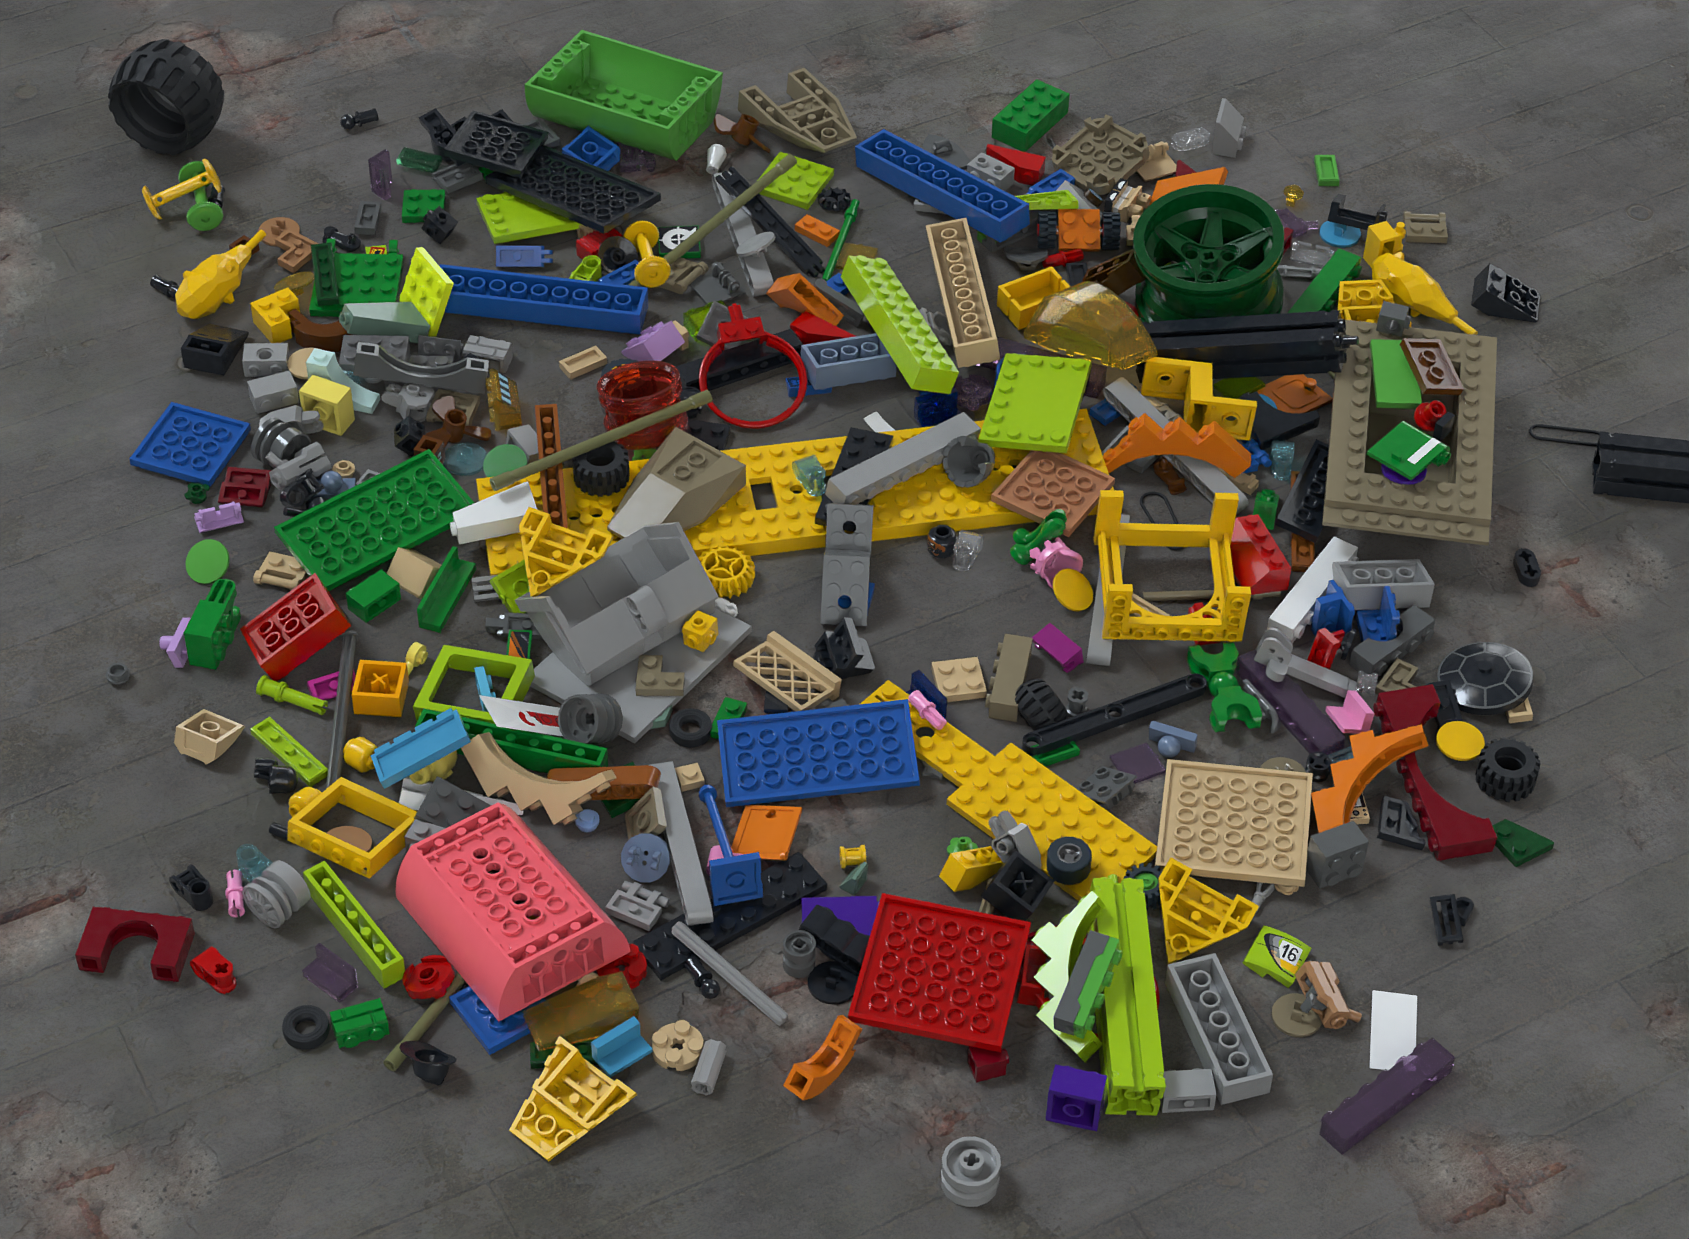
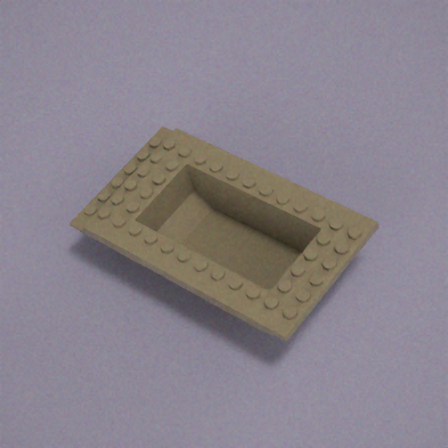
(1452, 498)

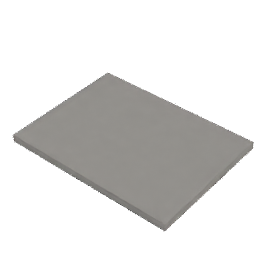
(640, 711)

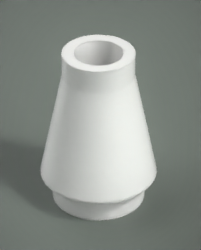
(715, 157)

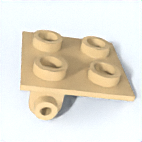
(1158, 164)

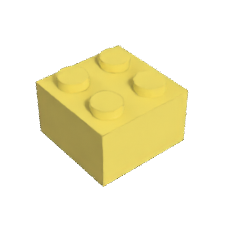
(331, 401)

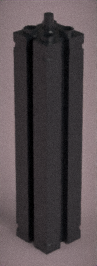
(1255, 343)
(1641, 467)

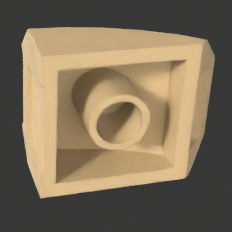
(206, 736)

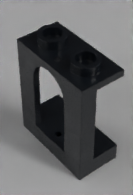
(1353, 218)

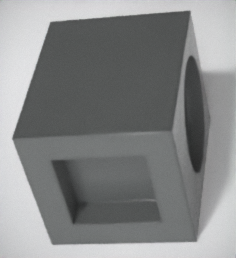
(1393, 319)

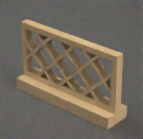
(798, 664)

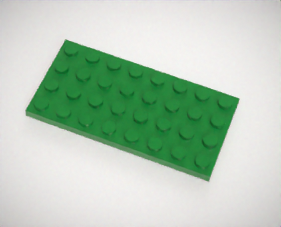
(374, 519)

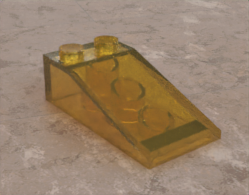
(582, 1011)

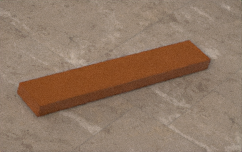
(1301, 549)

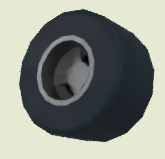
(1069, 860)

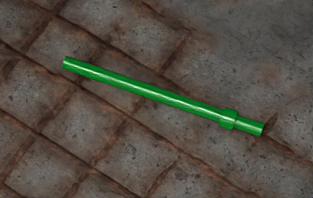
(849, 216)

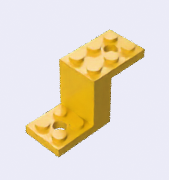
(1194, 385)

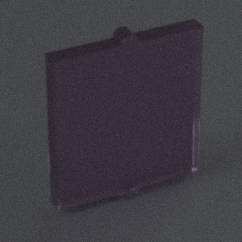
(1139, 762)

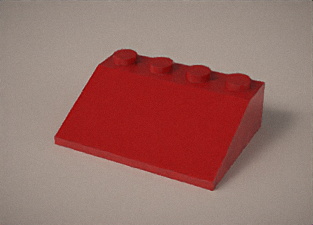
(295, 628)

